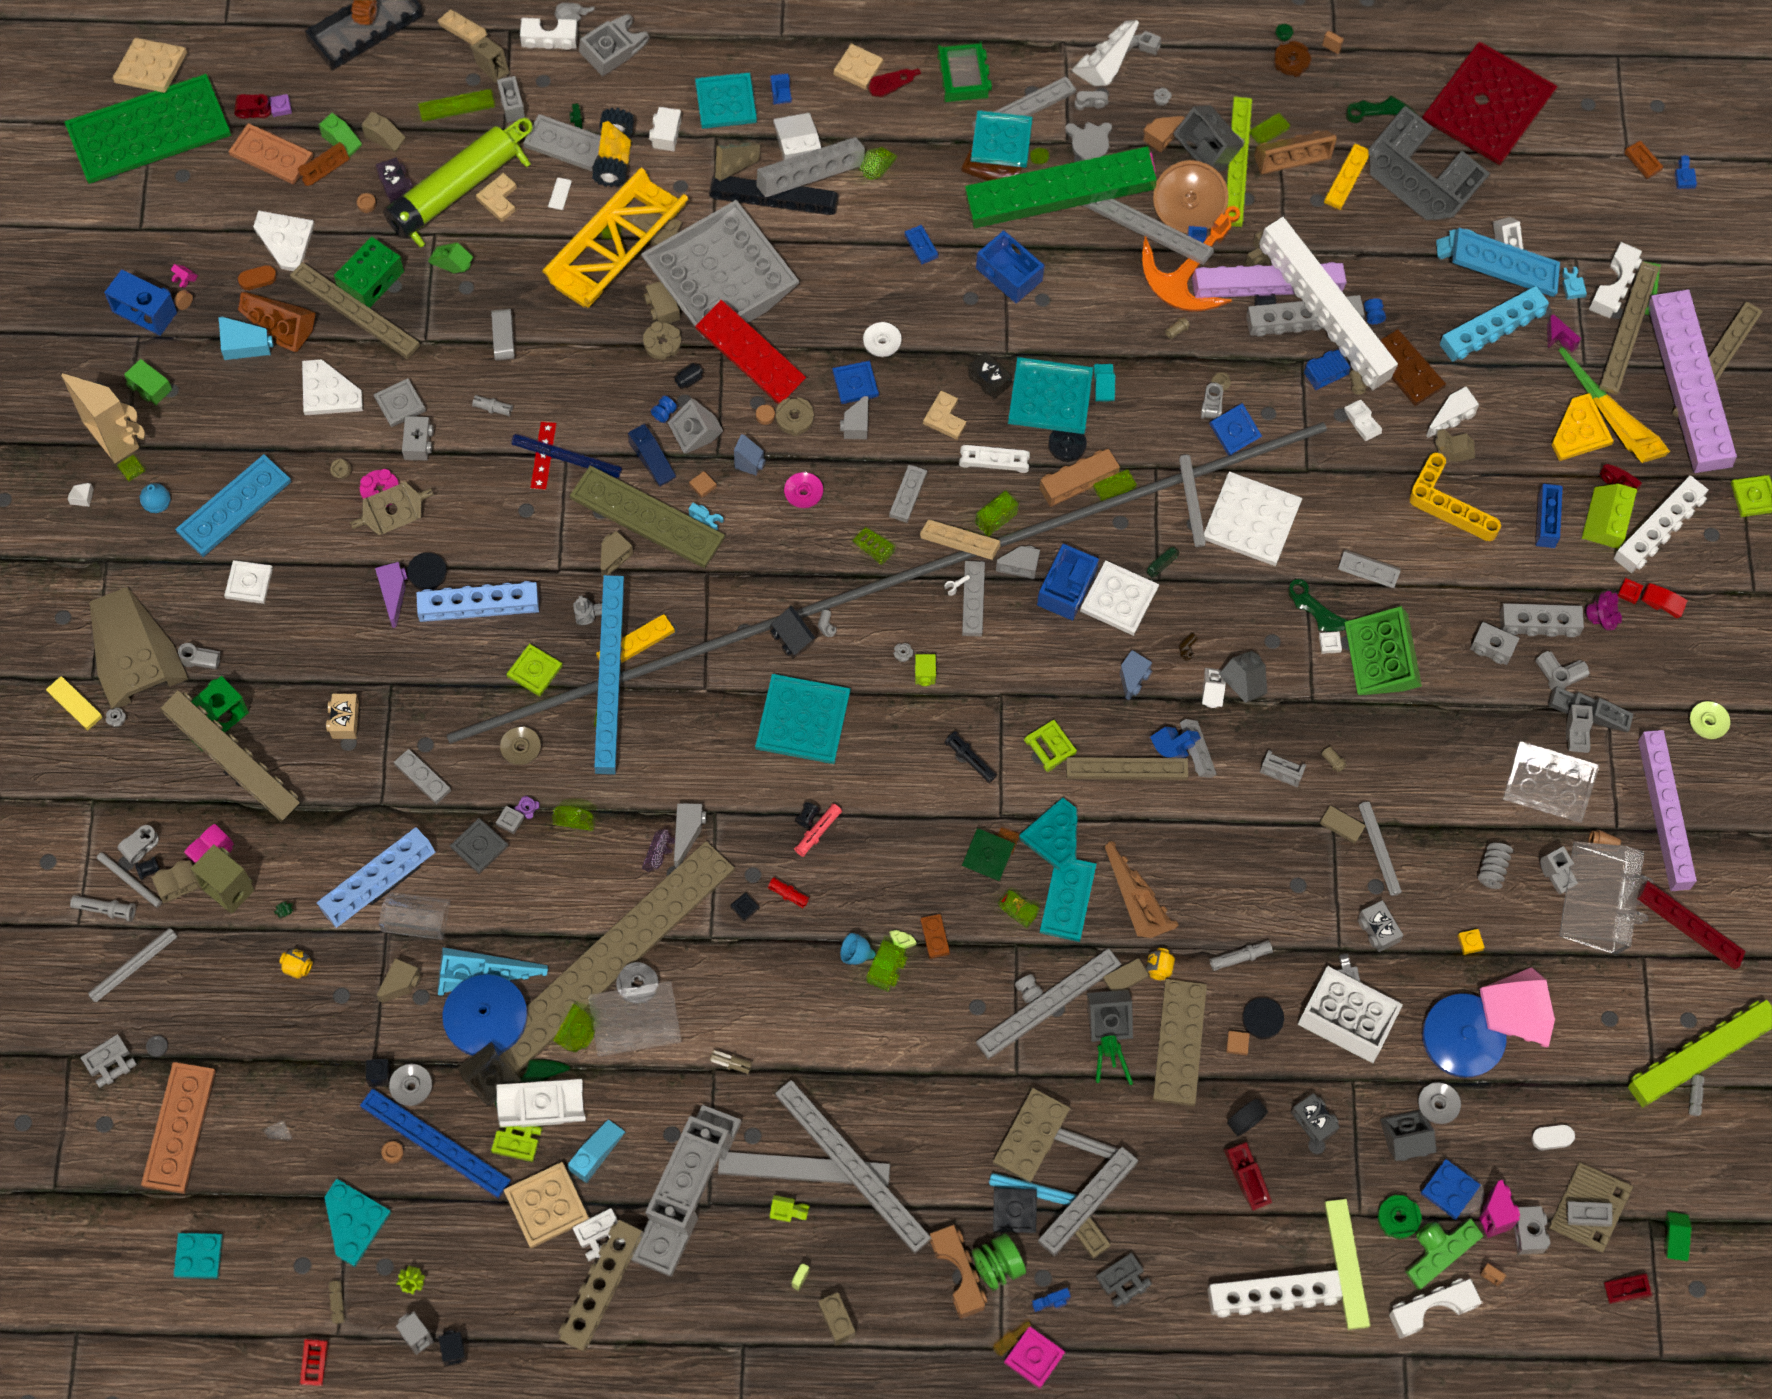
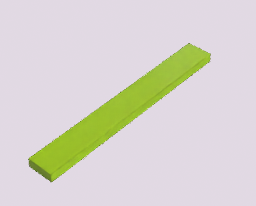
(1238, 166)

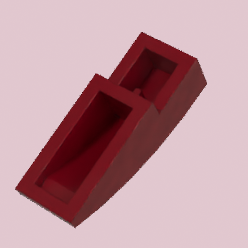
(1247, 1175)

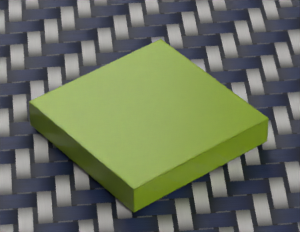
(1753, 495)
(534, 670)

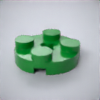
(1392, 1227)

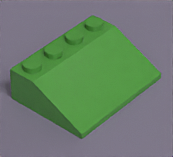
(1383, 652)

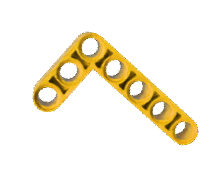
(1448, 503)

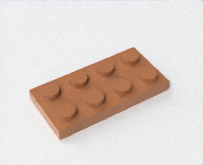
(270, 153)

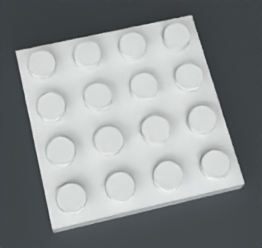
(1252, 518)

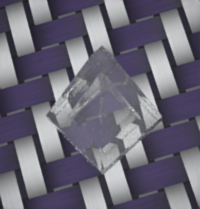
(278, 1131)

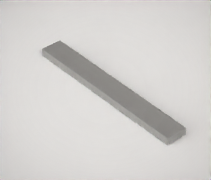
(1153, 229)
(1048, 1004)
(792, 1168)

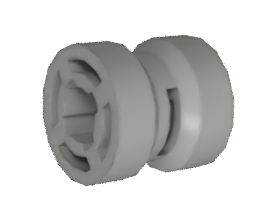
(1028, 988)

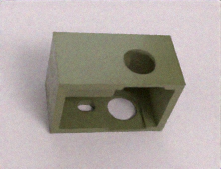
(222, 878)

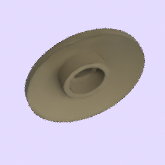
(520, 737)

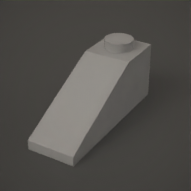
(688, 827)

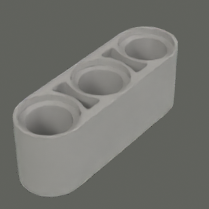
(503, 334)

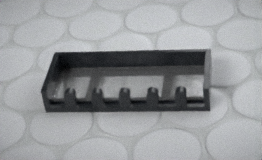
(341, 39)

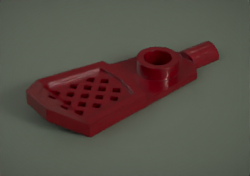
(890, 82)

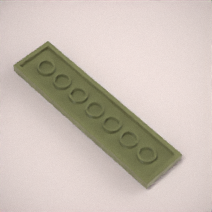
(647, 517)

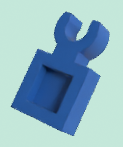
(1056, 1299)

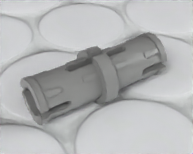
(492, 405)

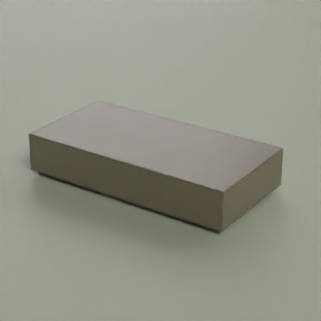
(1342, 824)
(1126, 976)

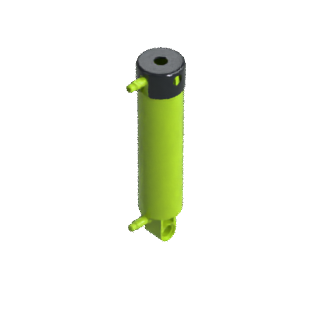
(455, 179)

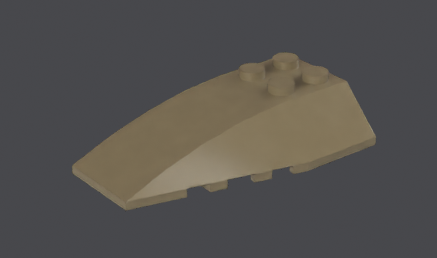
(130, 648)

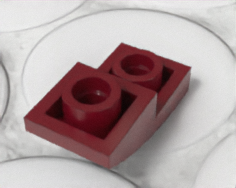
(1615, 475)

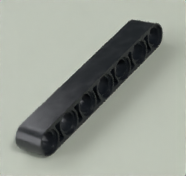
(797, 199)

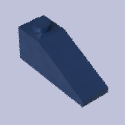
(651, 455)

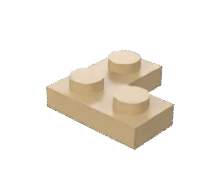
(494, 195)
(940, 416)

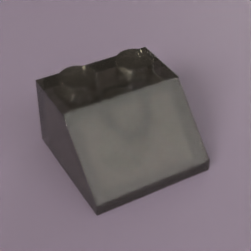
(486, 1071)

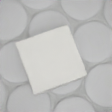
(248, 582)

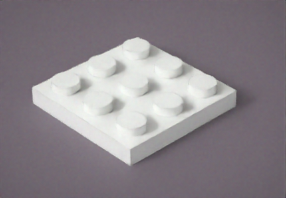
(1119, 598)

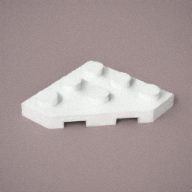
(284, 237)
(327, 390)

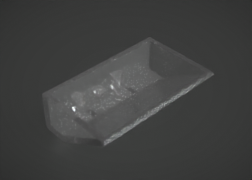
(1603, 896)

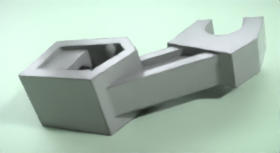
(1151, 47)

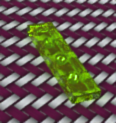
(456, 105)

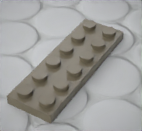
(1179, 1042)

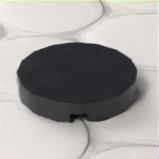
(1067, 445)
(427, 571)
(1263, 1018)

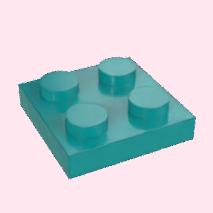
(198, 1256)

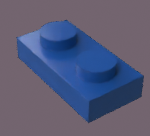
(921, 244)

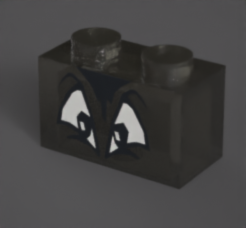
(989, 375)

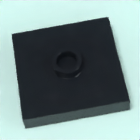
(1014, 1210)

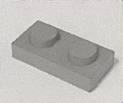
(1590, 1214)

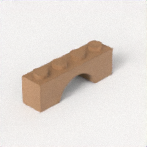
(948, 1246)

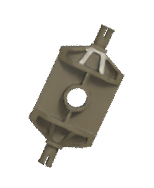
(403, 497)

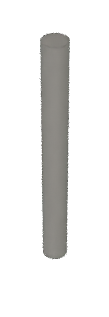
(129, 879)

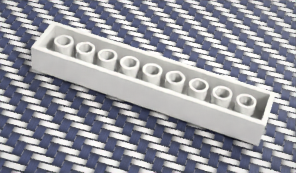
(1327, 304)

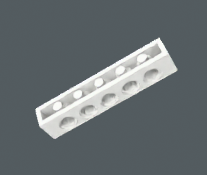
(1690, 490)
(1328, 1281)

